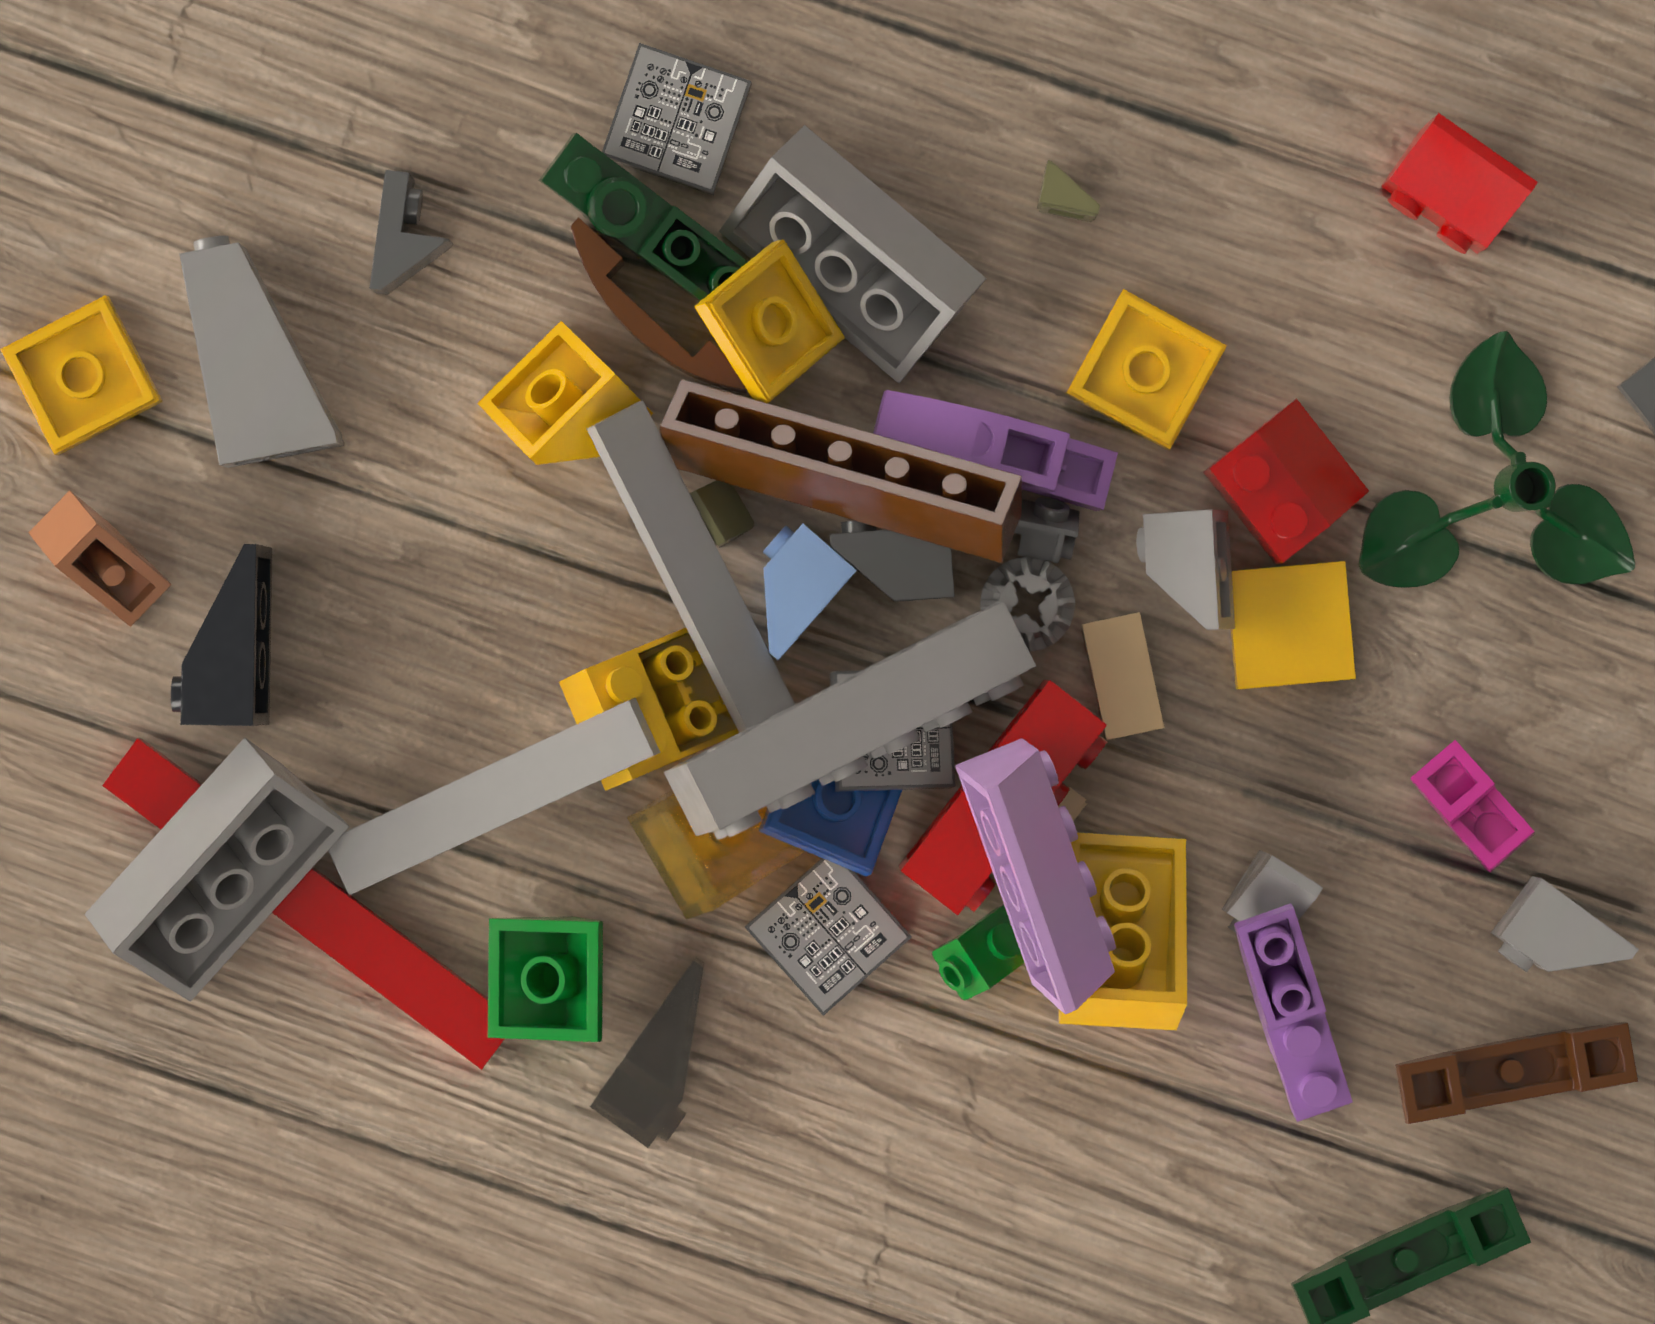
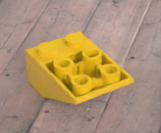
(671, 692)

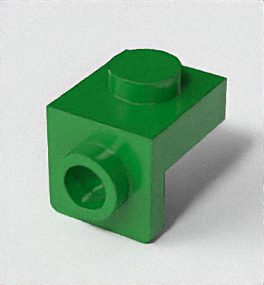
(980, 955)

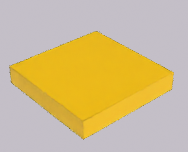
(769, 322)
(1146, 369)
(81, 375)
(1291, 625)

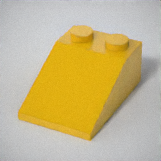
(1145, 906)

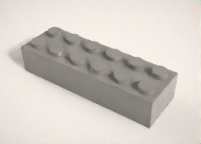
(857, 716)

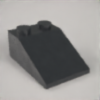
(230, 658)

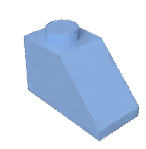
(799, 584)

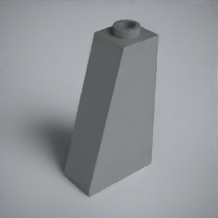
(251, 369)

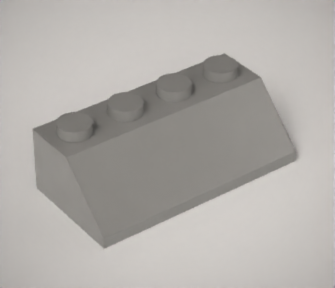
(865, 255)
(215, 871)

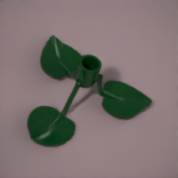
(1580, 531)

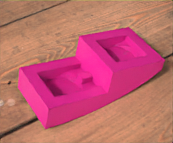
(1472, 806)

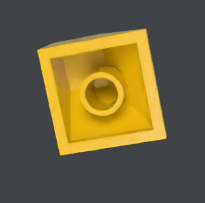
(555, 398)

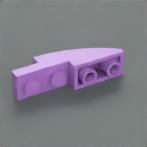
(1043, 456)
(1292, 1012)

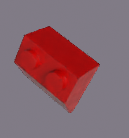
(1457, 185)
(1286, 482)

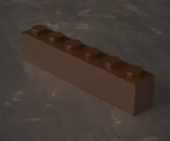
(843, 470)

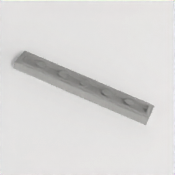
(690, 566)
(493, 796)

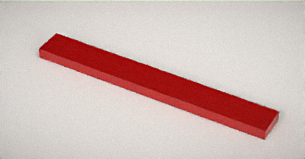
(334, 921)

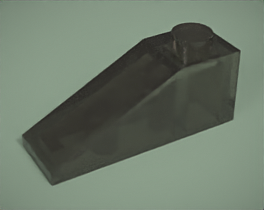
(653, 1074)

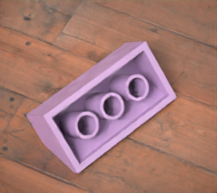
(1038, 872)

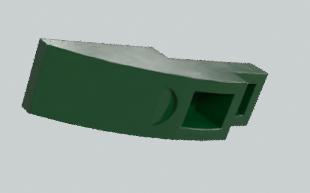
(668, 239)

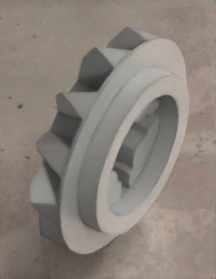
(1034, 576)

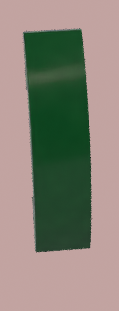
(1411, 1258)

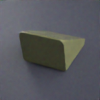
(1064, 197)
(722, 511)

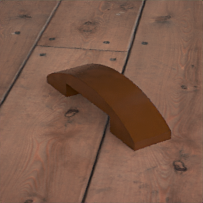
(601, 265)
(1516, 1070)

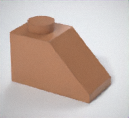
(98, 558)

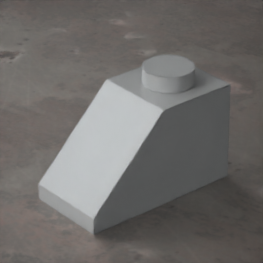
(1191, 562)
(1268, 886)
(1556, 932)

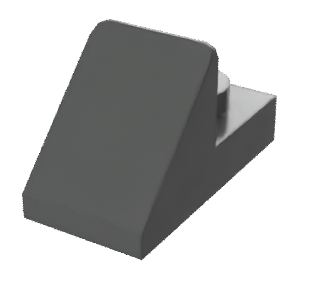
(397, 252)

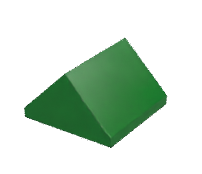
(545, 978)

